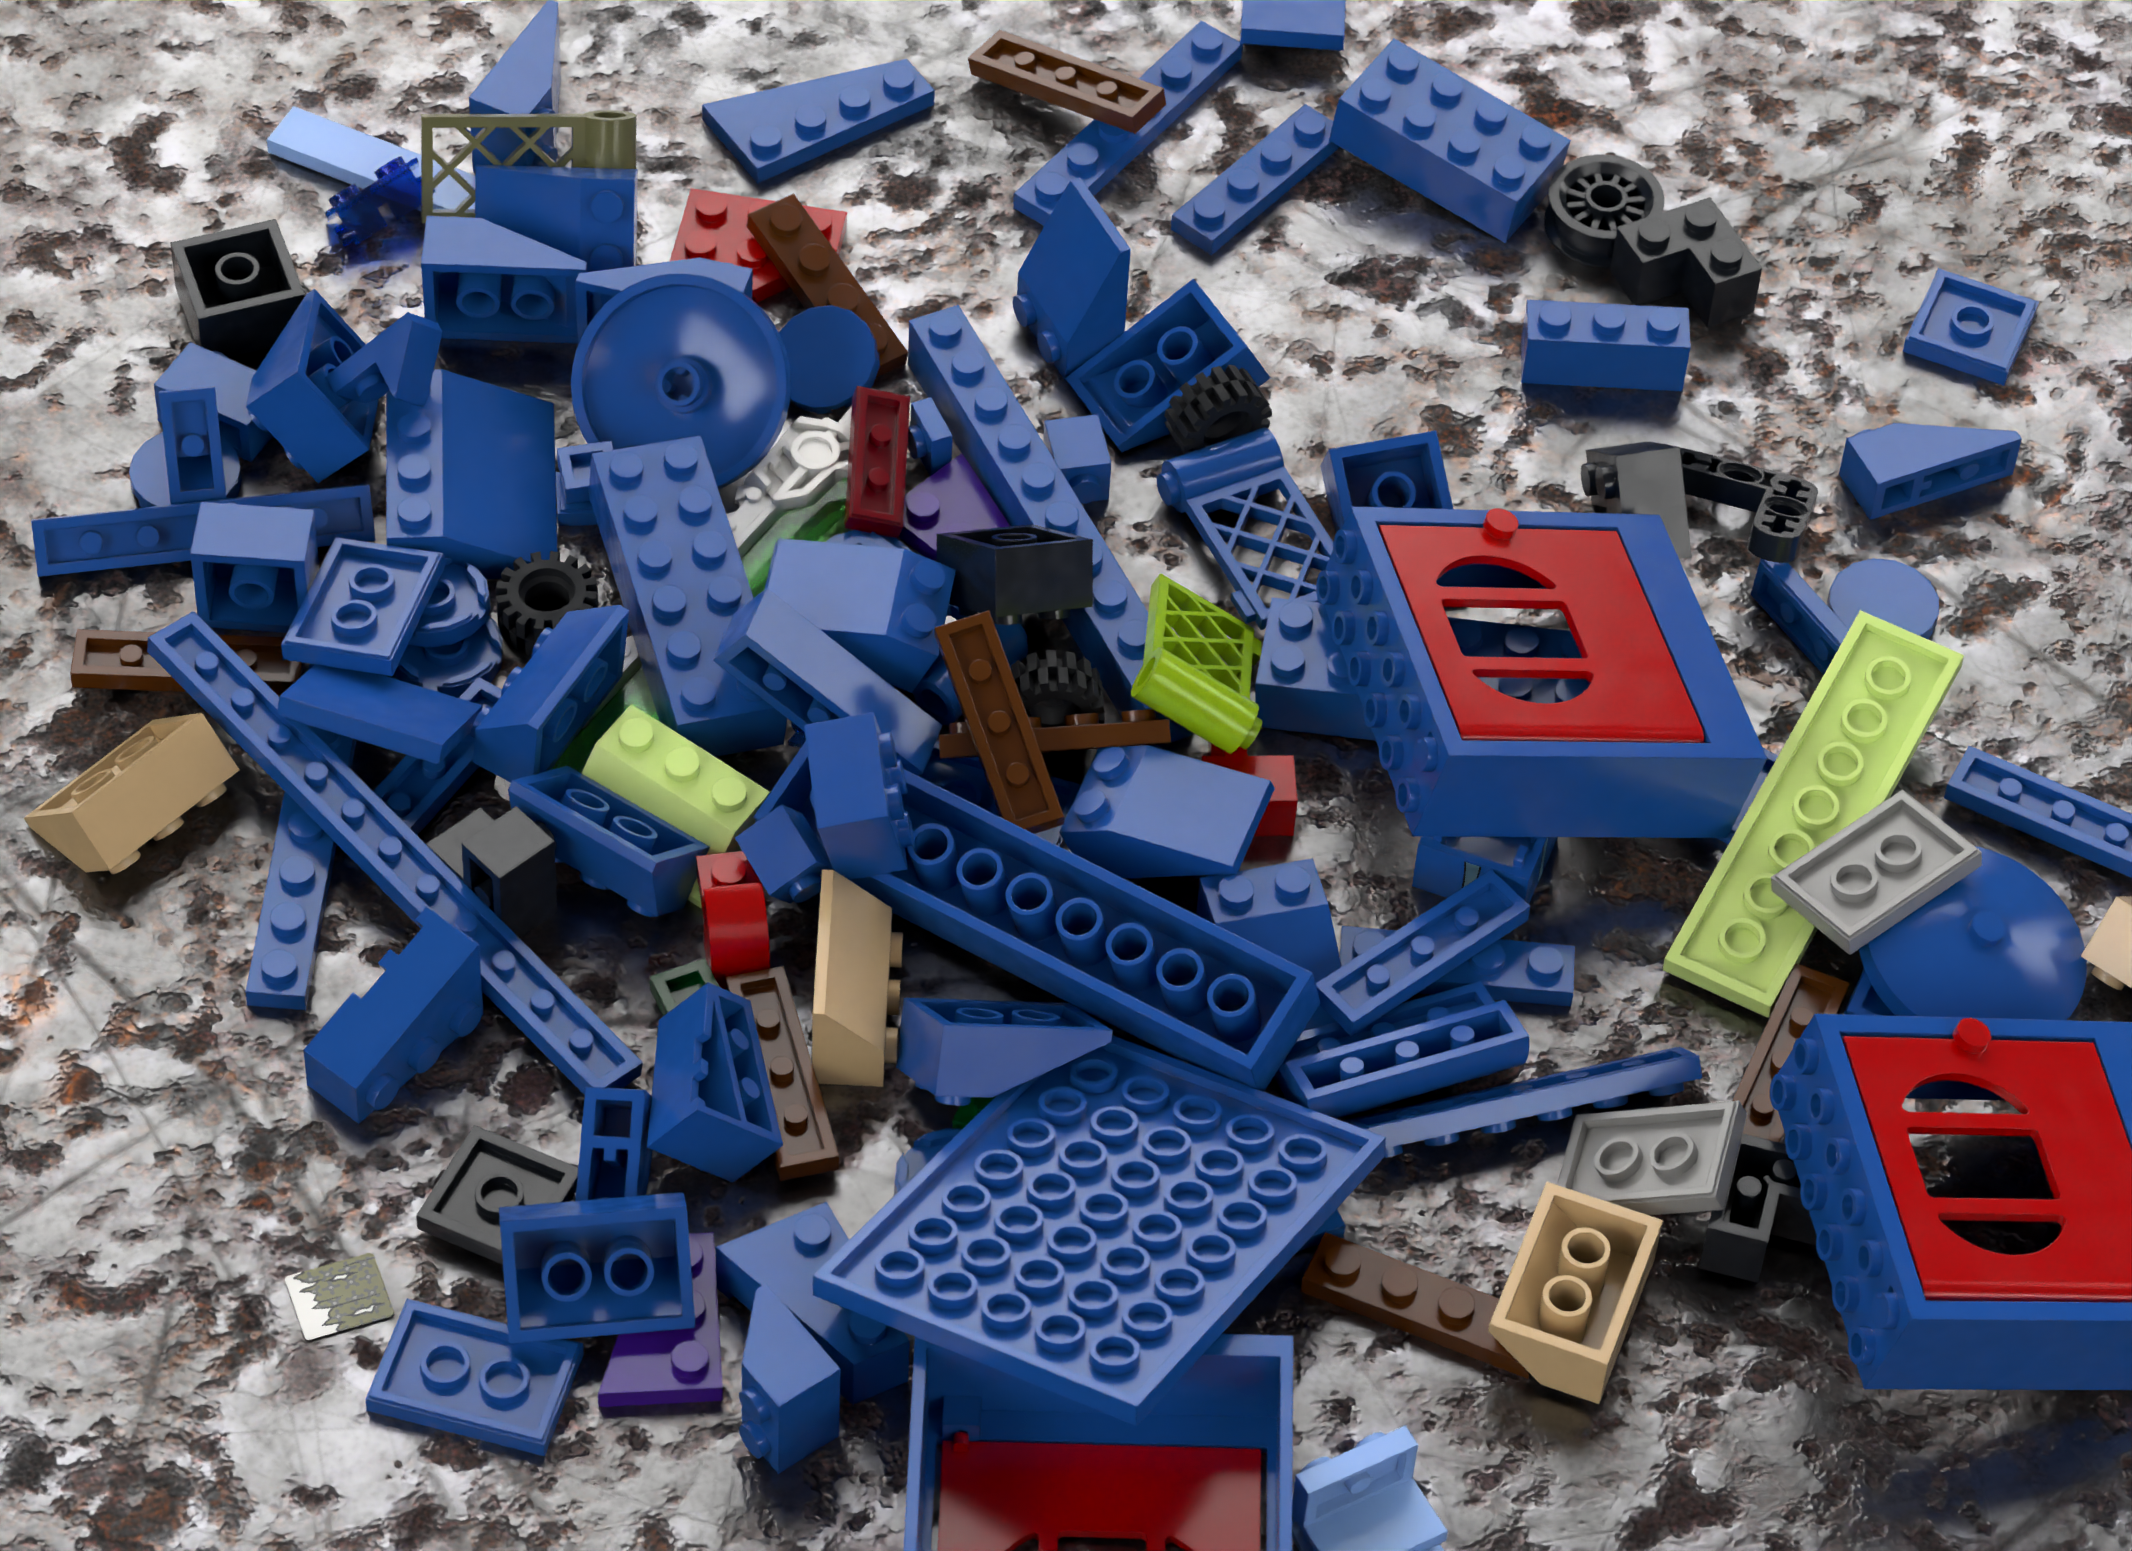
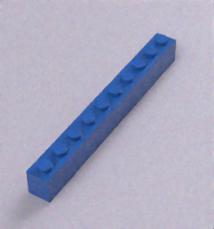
(1030, 490)

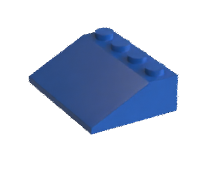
(472, 474)

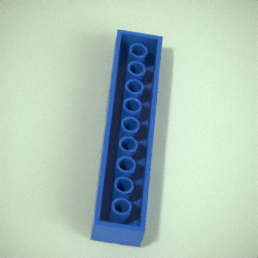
(1085, 934)

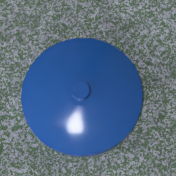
(683, 363)
(1983, 950)

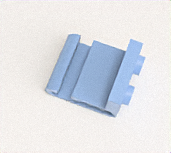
(1365, 1500)

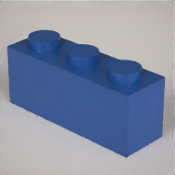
(1605, 345)

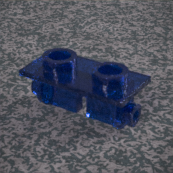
(359, 209)

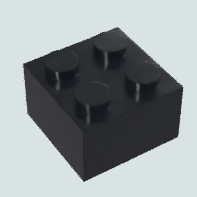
(236, 287)
(1018, 572)

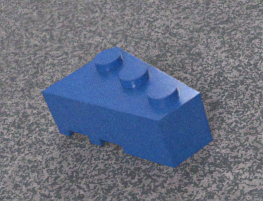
(402, 1021)
(712, 1087)
(786, 1258)

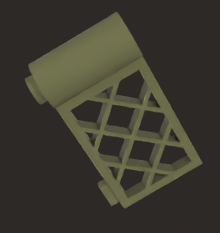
(598, 141)

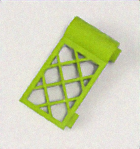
(1206, 697)

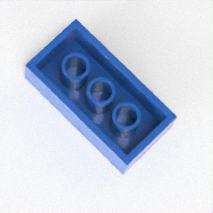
(1448, 140)

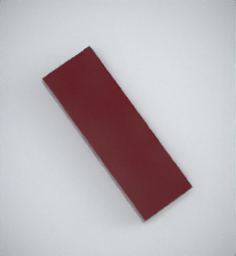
(877, 462)

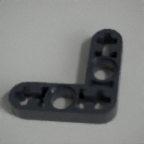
(1780, 500)

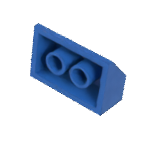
(553, 693)
(611, 839)
(597, 1267)

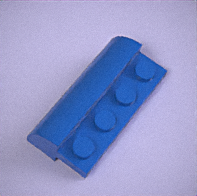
(1404, 1052)

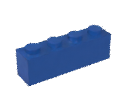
(816, 678)

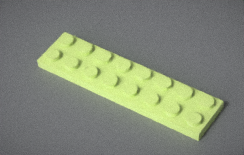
(1828, 775)

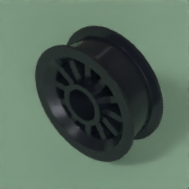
(1592, 200)

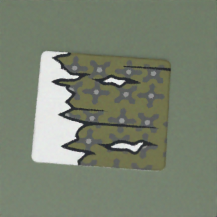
(339, 1296)

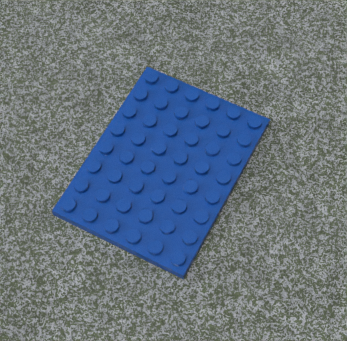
(1101, 1224)

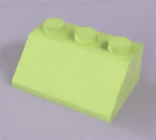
(675, 782)

